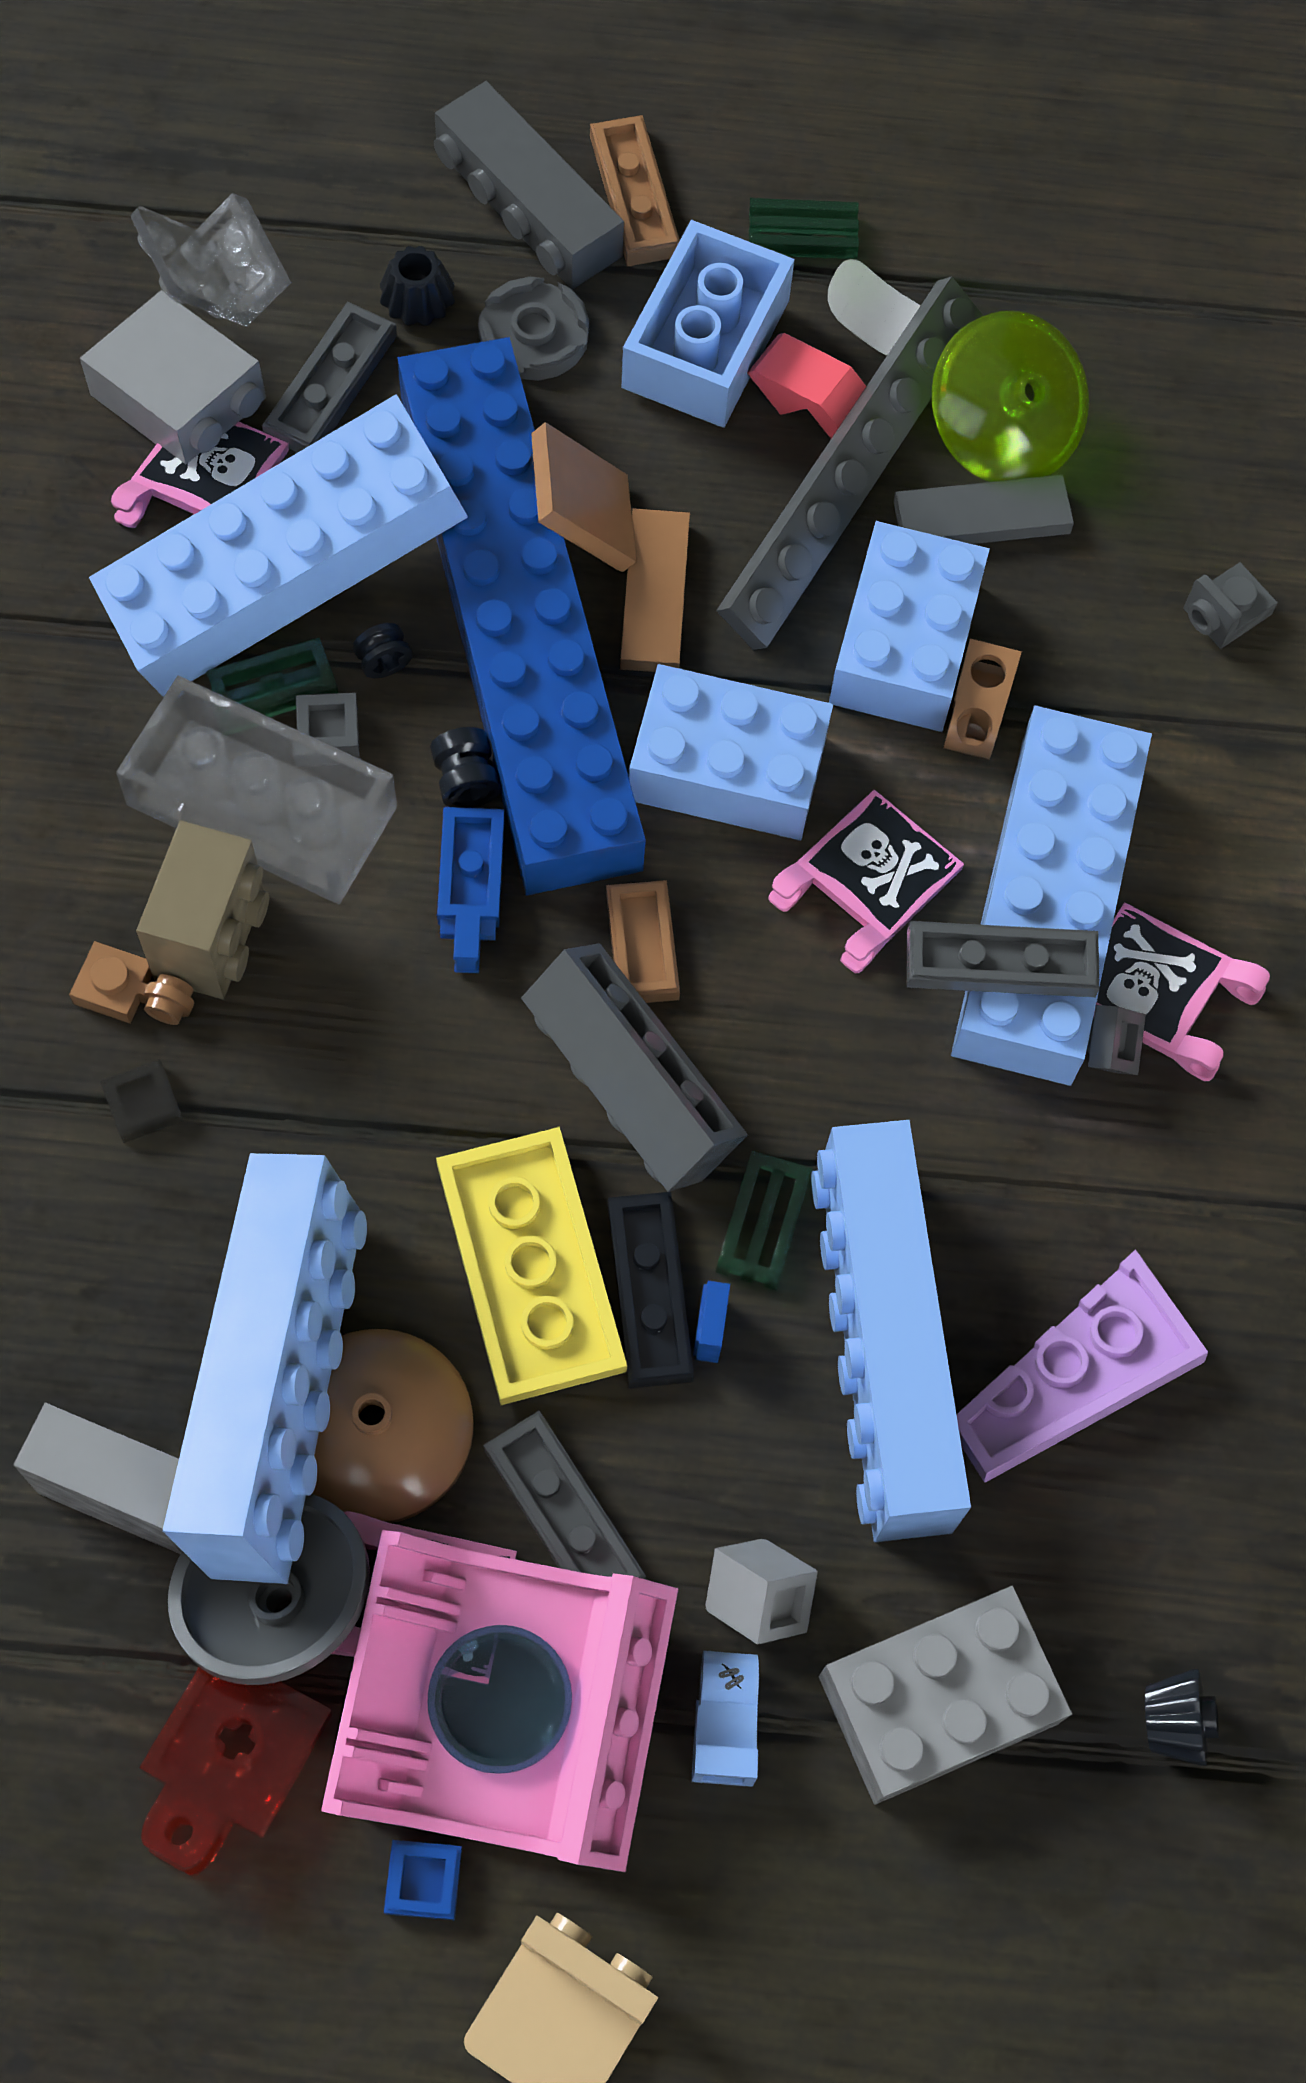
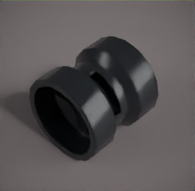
(463, 759)

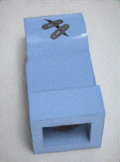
(726, 1720)

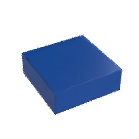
(711, 1321)
(423, 1880)

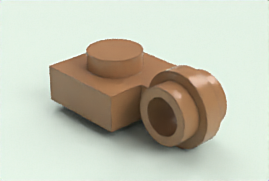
(118, 981)

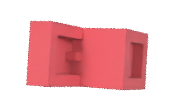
(805, 378)

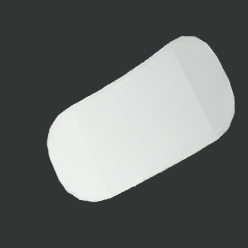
(869, 305)

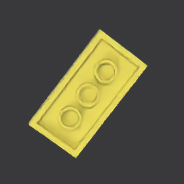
(531, 1266)

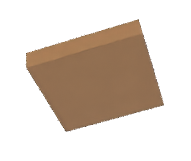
(583, 497)

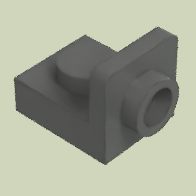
(1228, 605)

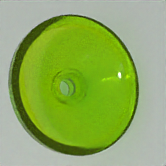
(984, 403)

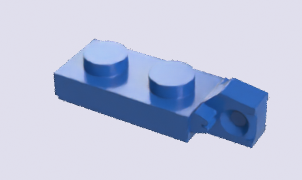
(470, 881)

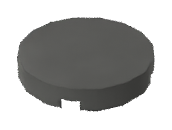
(543, 323)

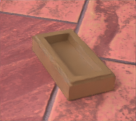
(644, 938)

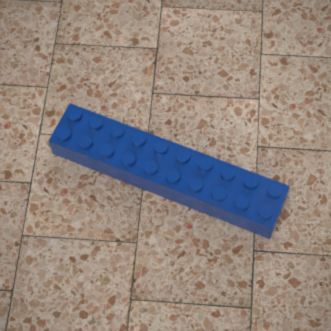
(523, 625)

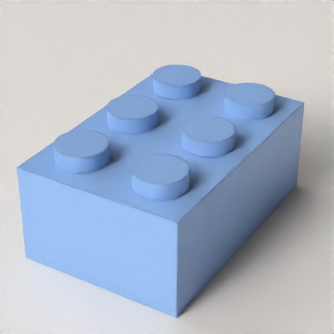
(706, 323)
(908, 626)
(729, 751)

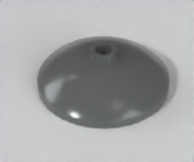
(233, 1624)

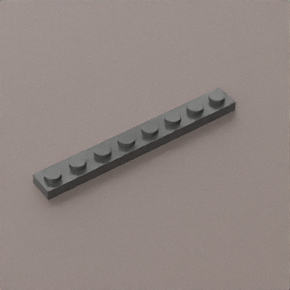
(845, 470)

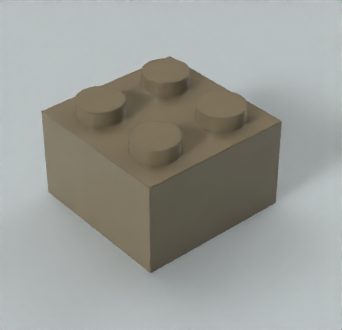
(203, 909)

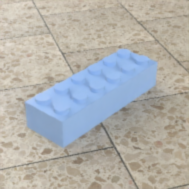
(278, 546)
(1056, 870)
(891, 1333)
(267, 1371)

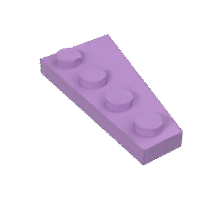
(1097, 1360)

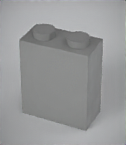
(174, 377)
(99, 1473)

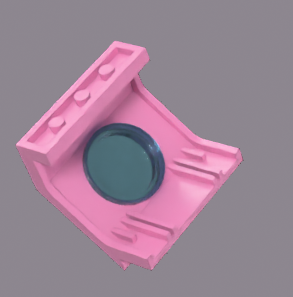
(539, 1753)

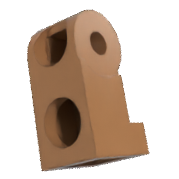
(981, 698)

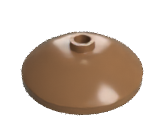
(419, 1444)

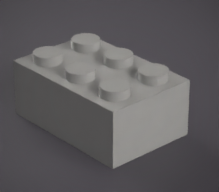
(943, 1694)

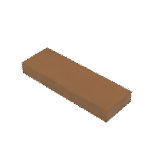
(635, 189)
(655, 591)

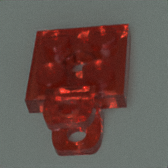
(216, 1791)

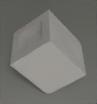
(761, 1590)

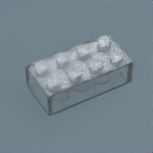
(253, 777)

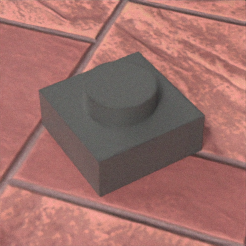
(330, 719)
(1116, 1040)

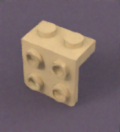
(560, 2009)

